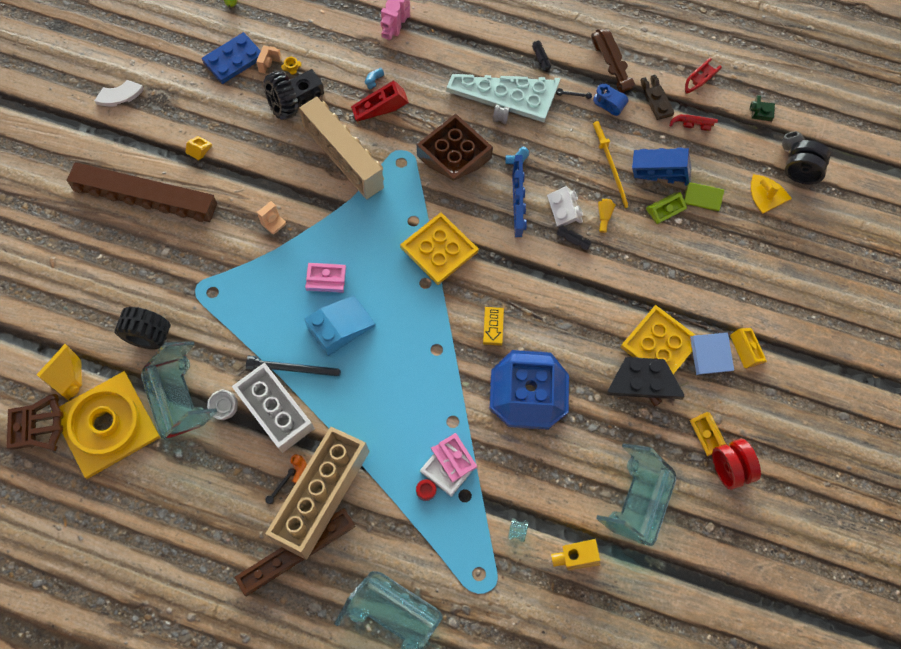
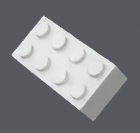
(273, 407)

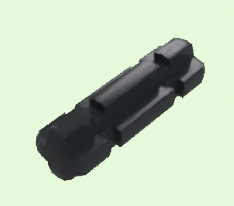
(541, 55)
(574, 237)

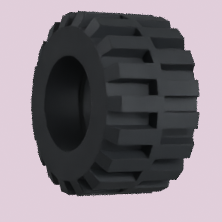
(142, 328)

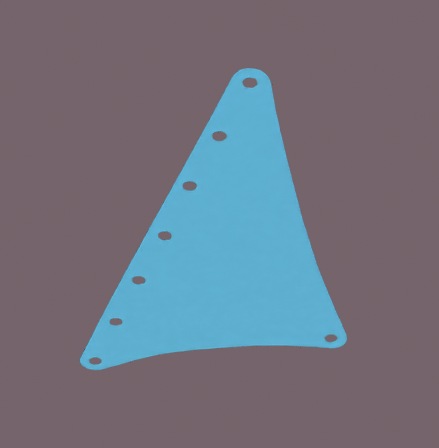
(389, 380)

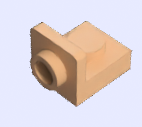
(266, 57)
(270, 218)

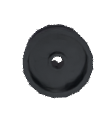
(807, 162)

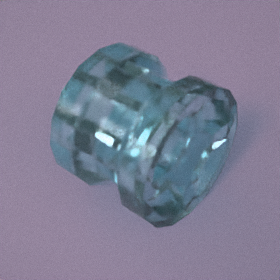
(518, 530)

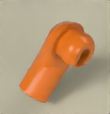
(299, 464)

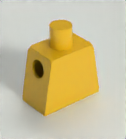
(586, 551)

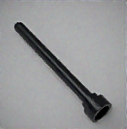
(253, 362)

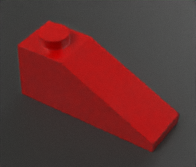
(380, 102)

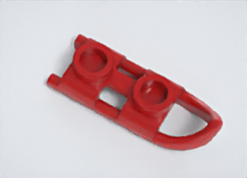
(700, 80)
(691, 120)

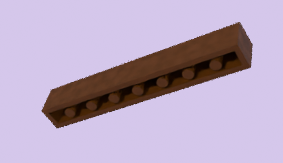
(142, 192)

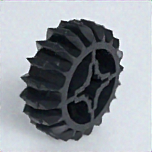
(280, 95)

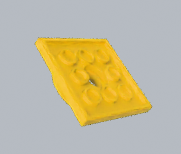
(127, 434)

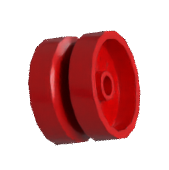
(736, 464)

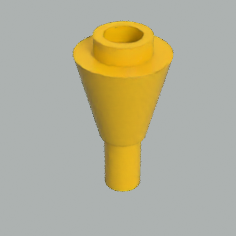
(606, 209)

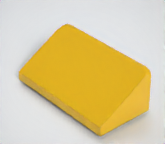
(748, 347)
(707, 432)

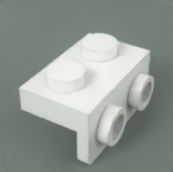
(565, 206)

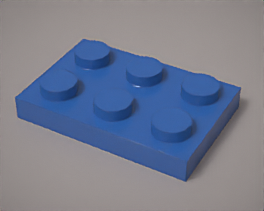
(232, 58)

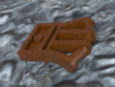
(22, 425)

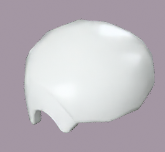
(224, 402)

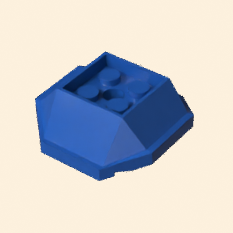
(527, 408)

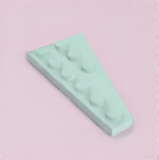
(523, 95)

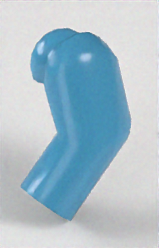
(372, 76)
(509, 159)

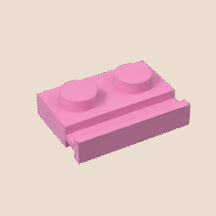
(325, 277)
(455, 461)

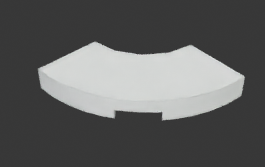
(112, 96)

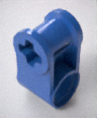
(611, 101)

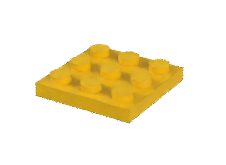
(439, 248)
(660, 338)

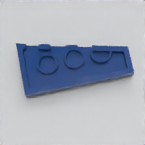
(518, 194)

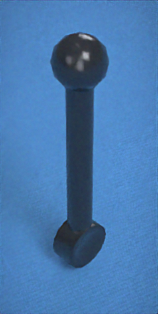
(560, 92)
(270, 499)

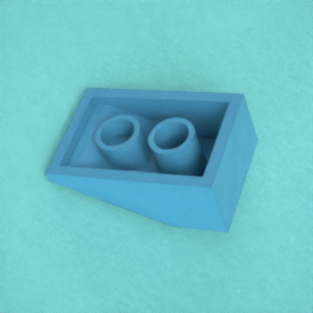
(338, 324)

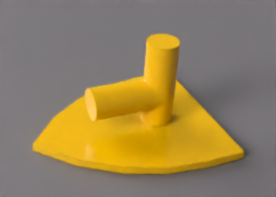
(767, 193)

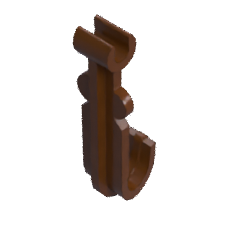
(604, 42)

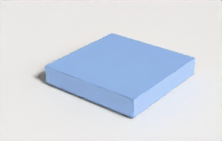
(712, 353)

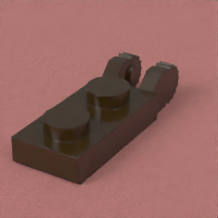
(657, 98)

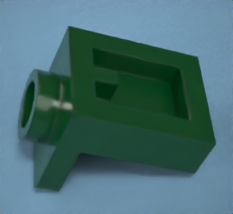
(762, 110)

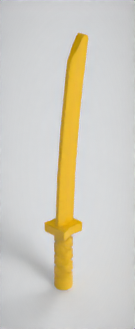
(604, 144)

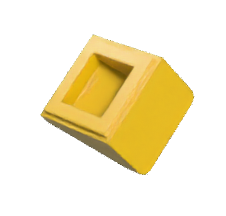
(197, 147)

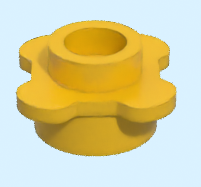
(291, 65)

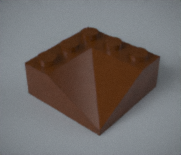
(454, 149)

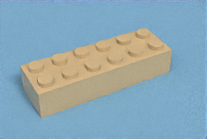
(342, 147)
(318, 493)

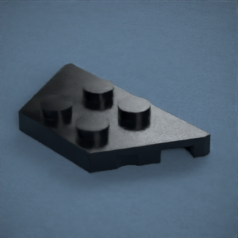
(645, 379)

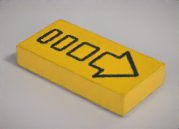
(493, 326)

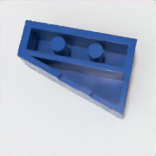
(662, 164)

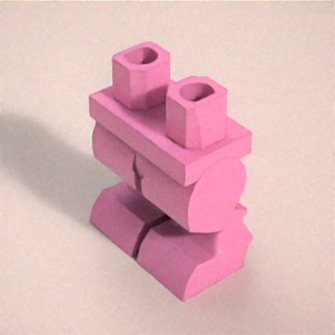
(392, 16)

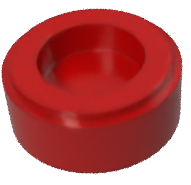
(426, 490)

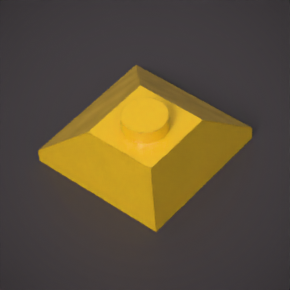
(63, 373)

